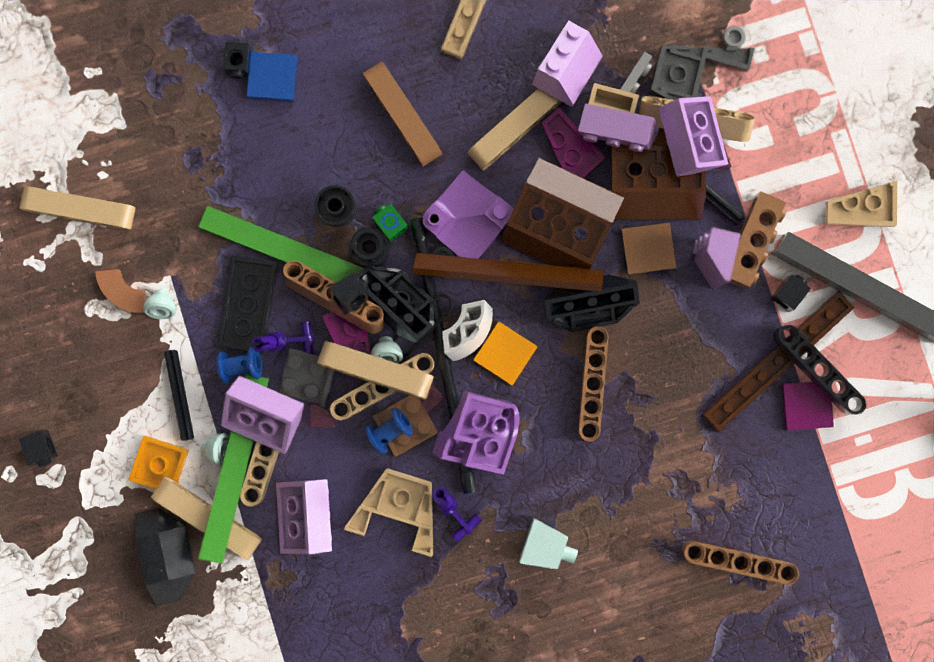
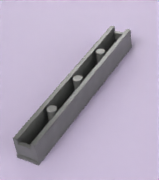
(856, 284)

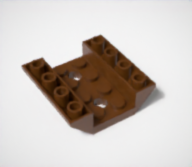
(657, 190)
(567, 204)

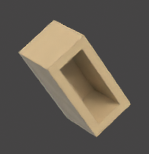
(613, 98)

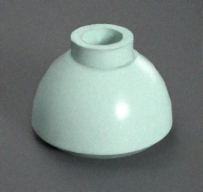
(160, 305)
(387, 350)
(215, 448)

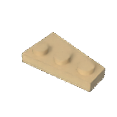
(866, 208)

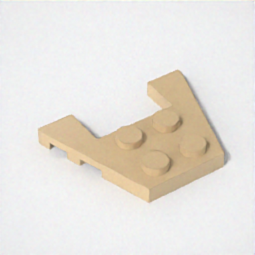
(402, 499)

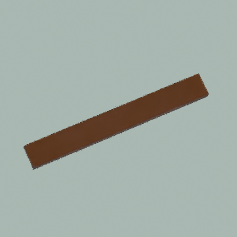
(508, 272)
(775, 363)

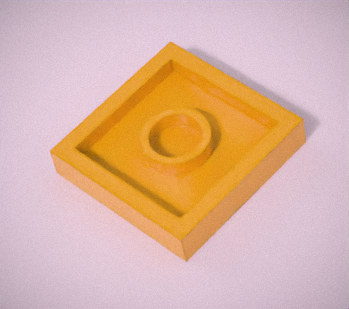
(505, 353)
(157, 460)

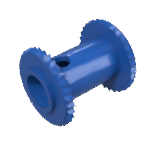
(239, 365)
(389, 430)

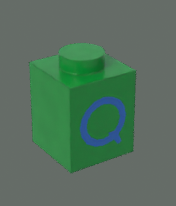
(389, 222)

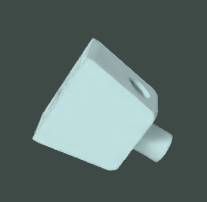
(546, 547)

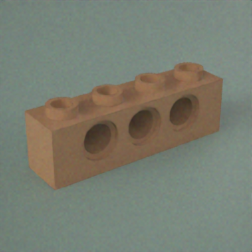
(774, 210)

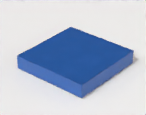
(272, 76)

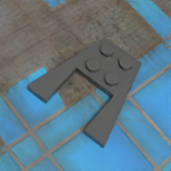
(681, 68)

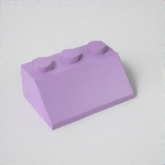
(568, 64)
(618, 128)
(693, 135)
(716, 255)
(261, 414)
(303, 517)

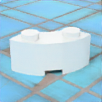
(468, 331)

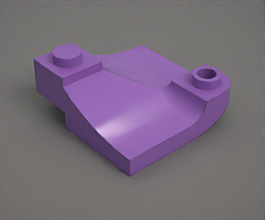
(467, 217)
(480, 433)

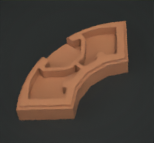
(119, 292)

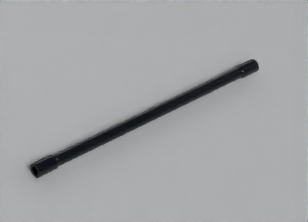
(420, 238)

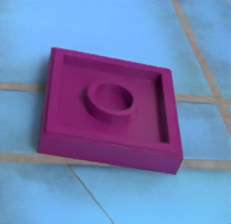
(806, 407)

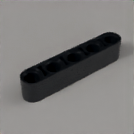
(829, 374)

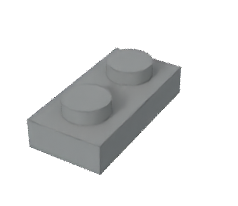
(641, 68)

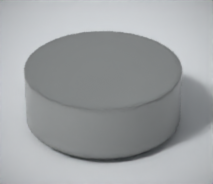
(733, 37)

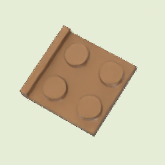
(648, 248)
(421, 423)

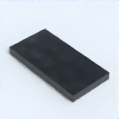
(247, 302)

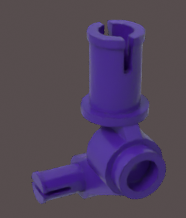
(277, 340)
(447, 505)

